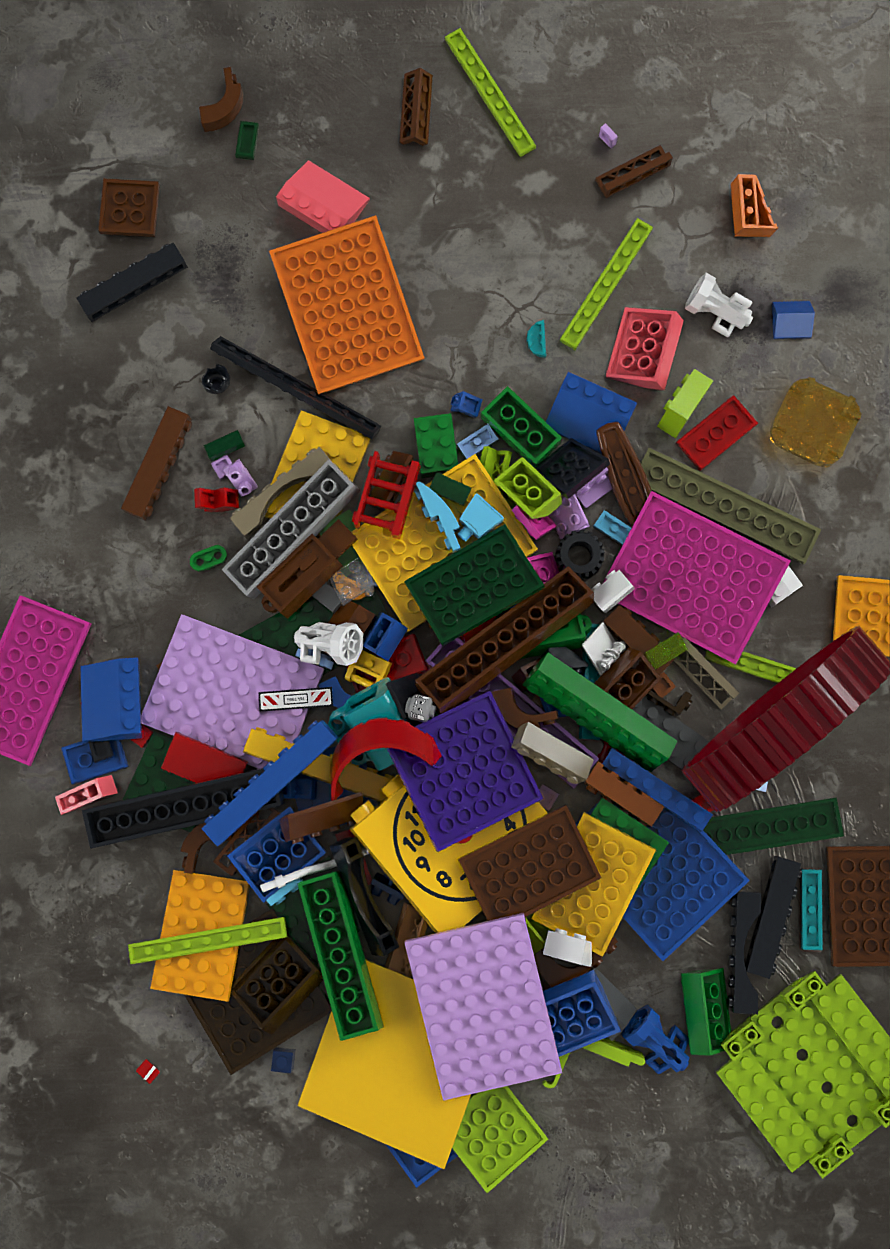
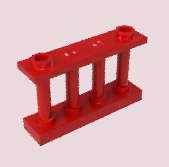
(401, 508)

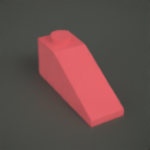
(86, 794)

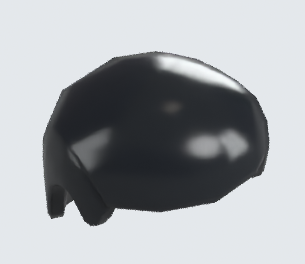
(216, 379)

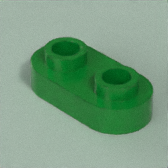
(208, 557)

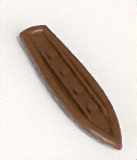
(624, 471)

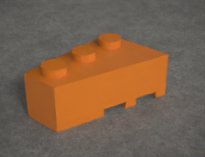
(749, 208)

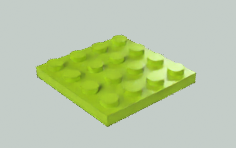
(496, 1136)

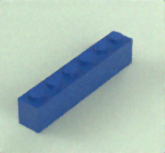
(658, 790)

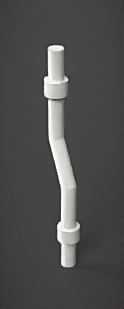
(280, 881)

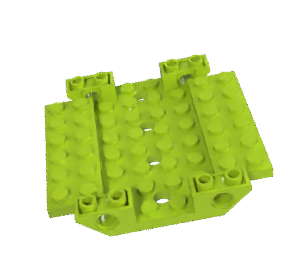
(786, 1093)

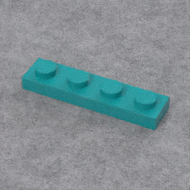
(811, 909)

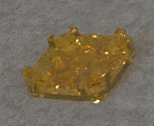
(815, 422)

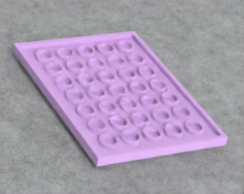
(213, 685)
(483, 1006)

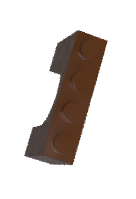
(557, 974)

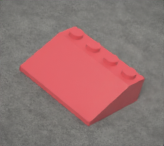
(321, 198)
(645, 347)

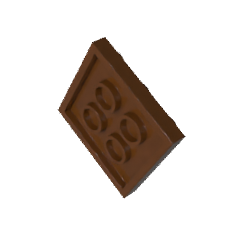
(129, 207)

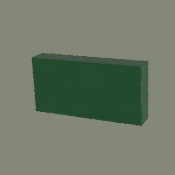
(247, 140)
(224, 445)
(450, 489)

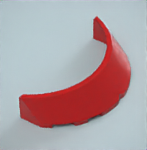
(380, 734)

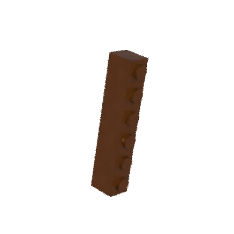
(157, 463)

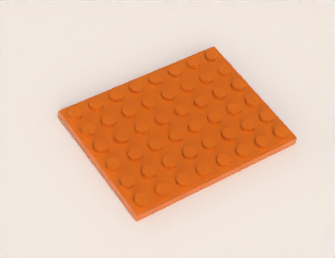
(347, 305)

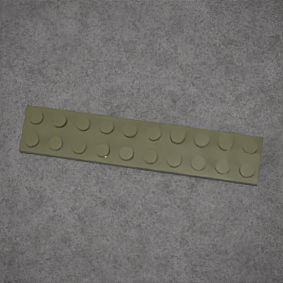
(729, 507)

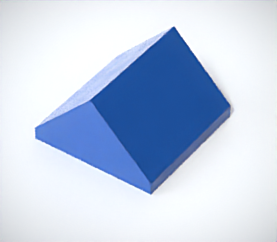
(792, 319)

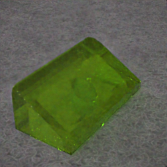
(666, 651)

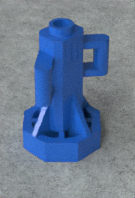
(647, 1032)

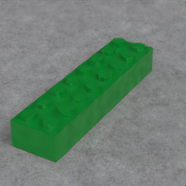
(599, 713)
(340, 956)

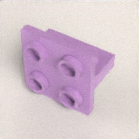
(594, 489)
(569, 517)

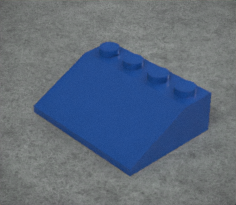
(584, 408)
(111, 700)
(269, 855)
(579, 1013)

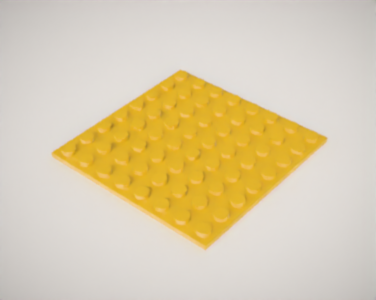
(386, 1078)

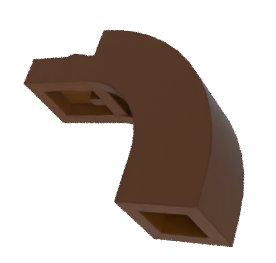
(225, 111)
(514, 715)
(192, 846)

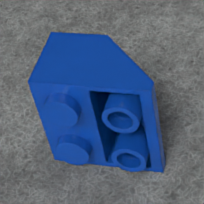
(384, 636)

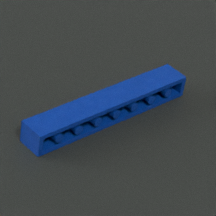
(270, 782)

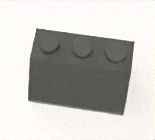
(621, 1006)

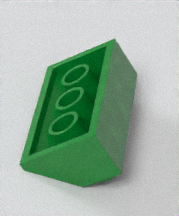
(706, 1010)

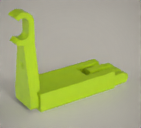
(610, 1049)

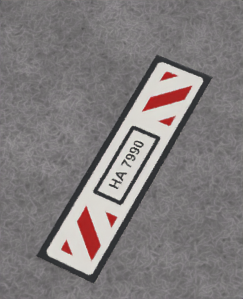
(295, 699)

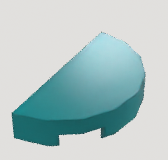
(536, 339)

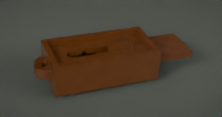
(305, 570)

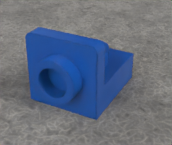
(466, 404)

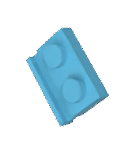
(279, 896)

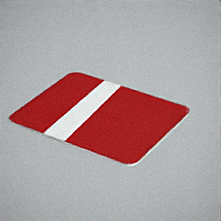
(147, 1071)

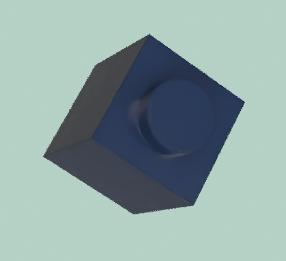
(283, 1060)

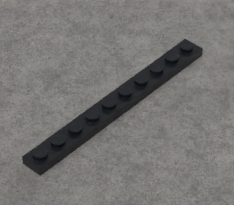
(295, 387)

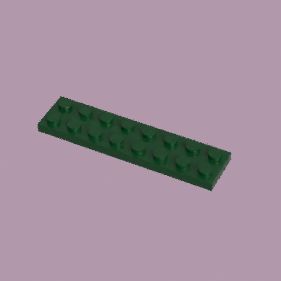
(776, 826)

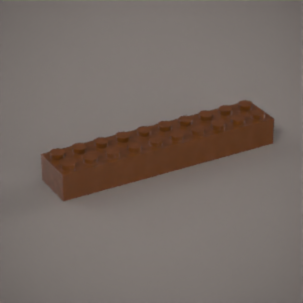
(505, 641)

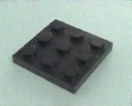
(572, 467)

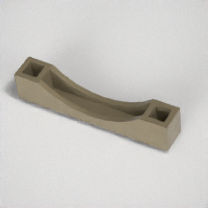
(251, 516)

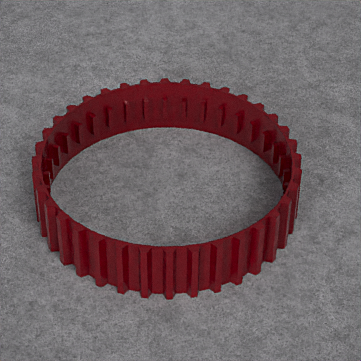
(788, 719)

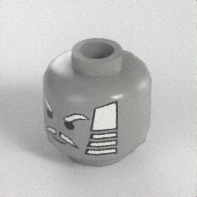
(420, 708)

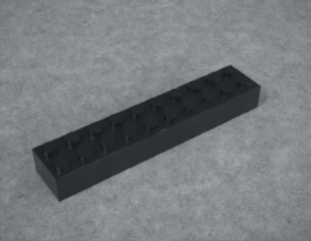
(165, 809)

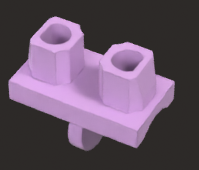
(240, 478)

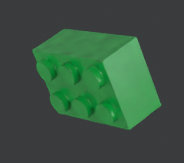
(435, 444)

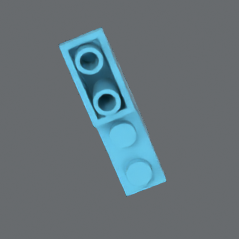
(436, 509)

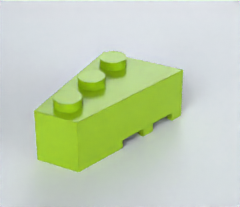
(684, 403)

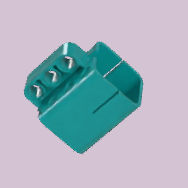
(366, 705)

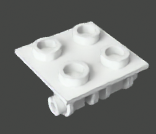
(602, 648)

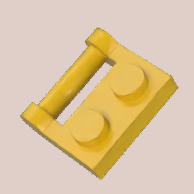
(369, 664)

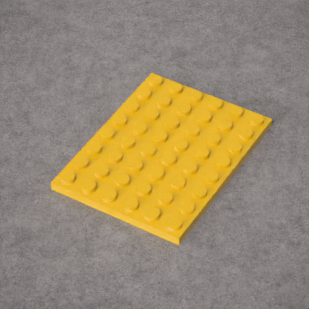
(422, 544)

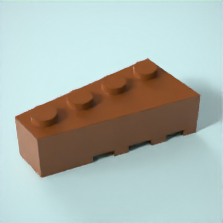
(623, 795)

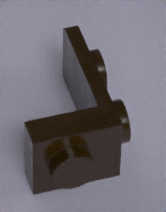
(683, 703)

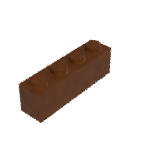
(632, 633)

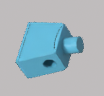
(478, 519)

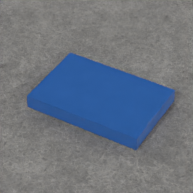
(82, 765)

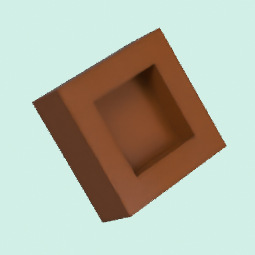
(664, 686)

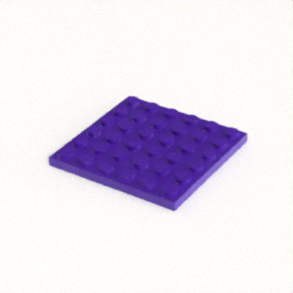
(474, 779)

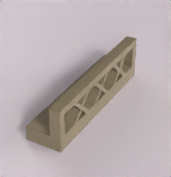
(711, 671)

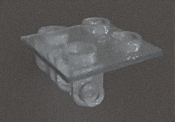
(352, 581)

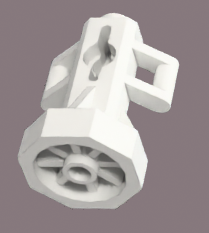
(708, 298)
(341, 642)

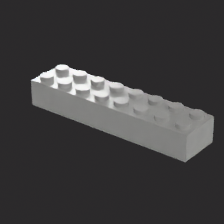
(300, 517)

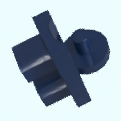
(383, 882)

